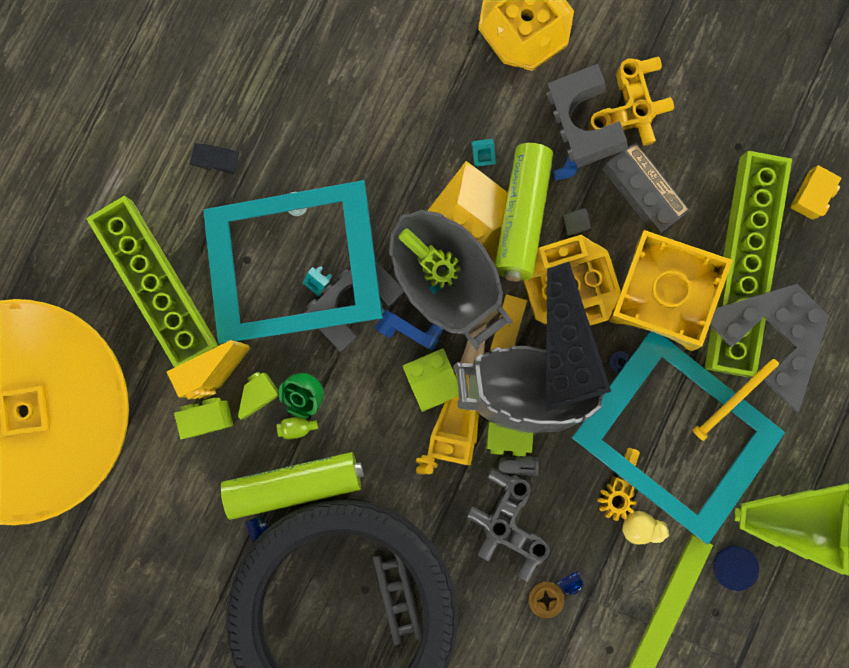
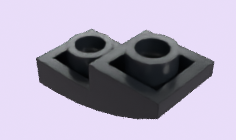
(214, 157)

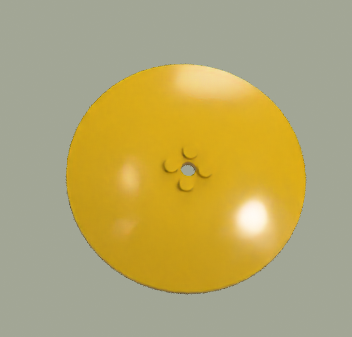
(74, 412)

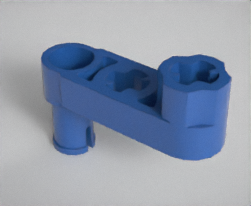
(391, 323)

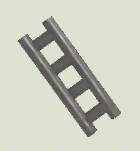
(392, 610)

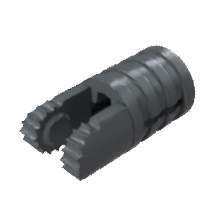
(519, 465)

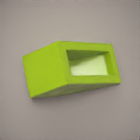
(257, 394)

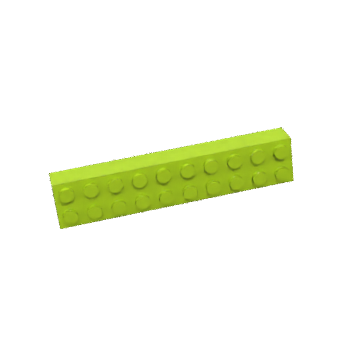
(753, 248)

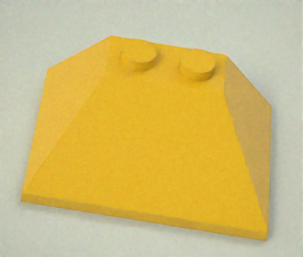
(475, 204)

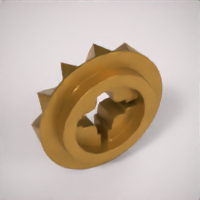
(555, 605)

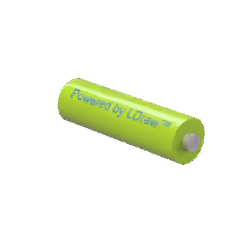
(524, 212)
(291, 485)

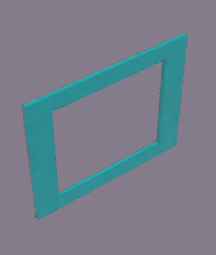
(361, 255)
(736, 479)

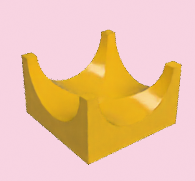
(671, 289)

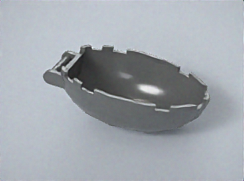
(475, 293)
(511, 391)

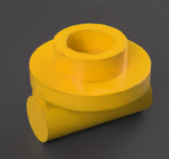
(426, 465)

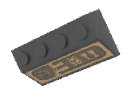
(645, 189)

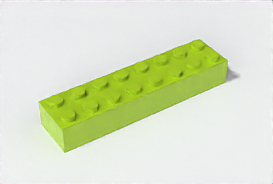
(152, 281)

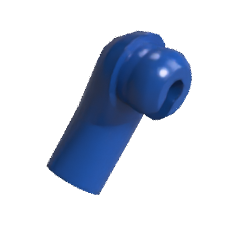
(567, 171)

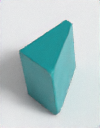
(483, 152)

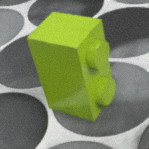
(505, 439)

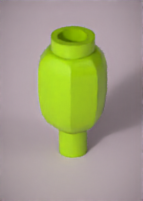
(295, 427)

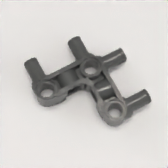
(512, 536)

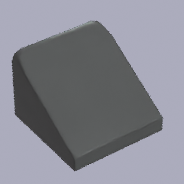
(576, 222)

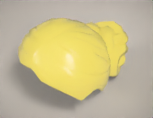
(643, 528)

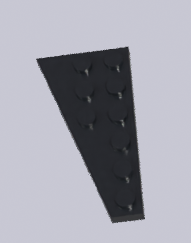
(572, 356)

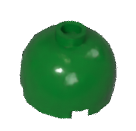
(301, 394)

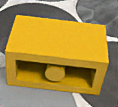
(816, 193)

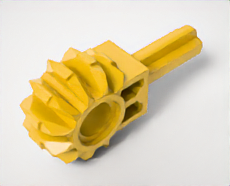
(619, 487)

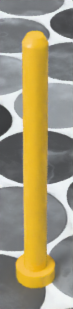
(702, 431)

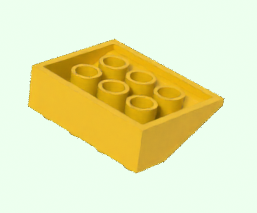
(208, 371)

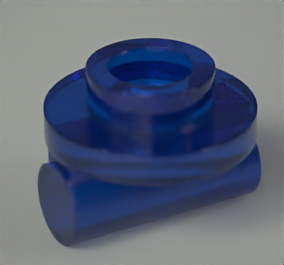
(255, 528)
(571, 584)

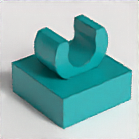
(316, 281)

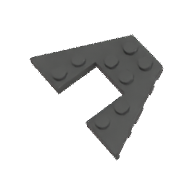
(795, 318)

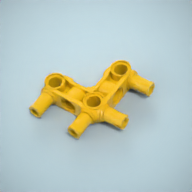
(635, 97)

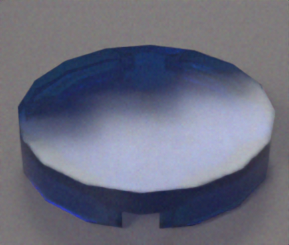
(736, 568)

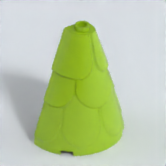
(805, 523)

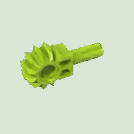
(431, 260)

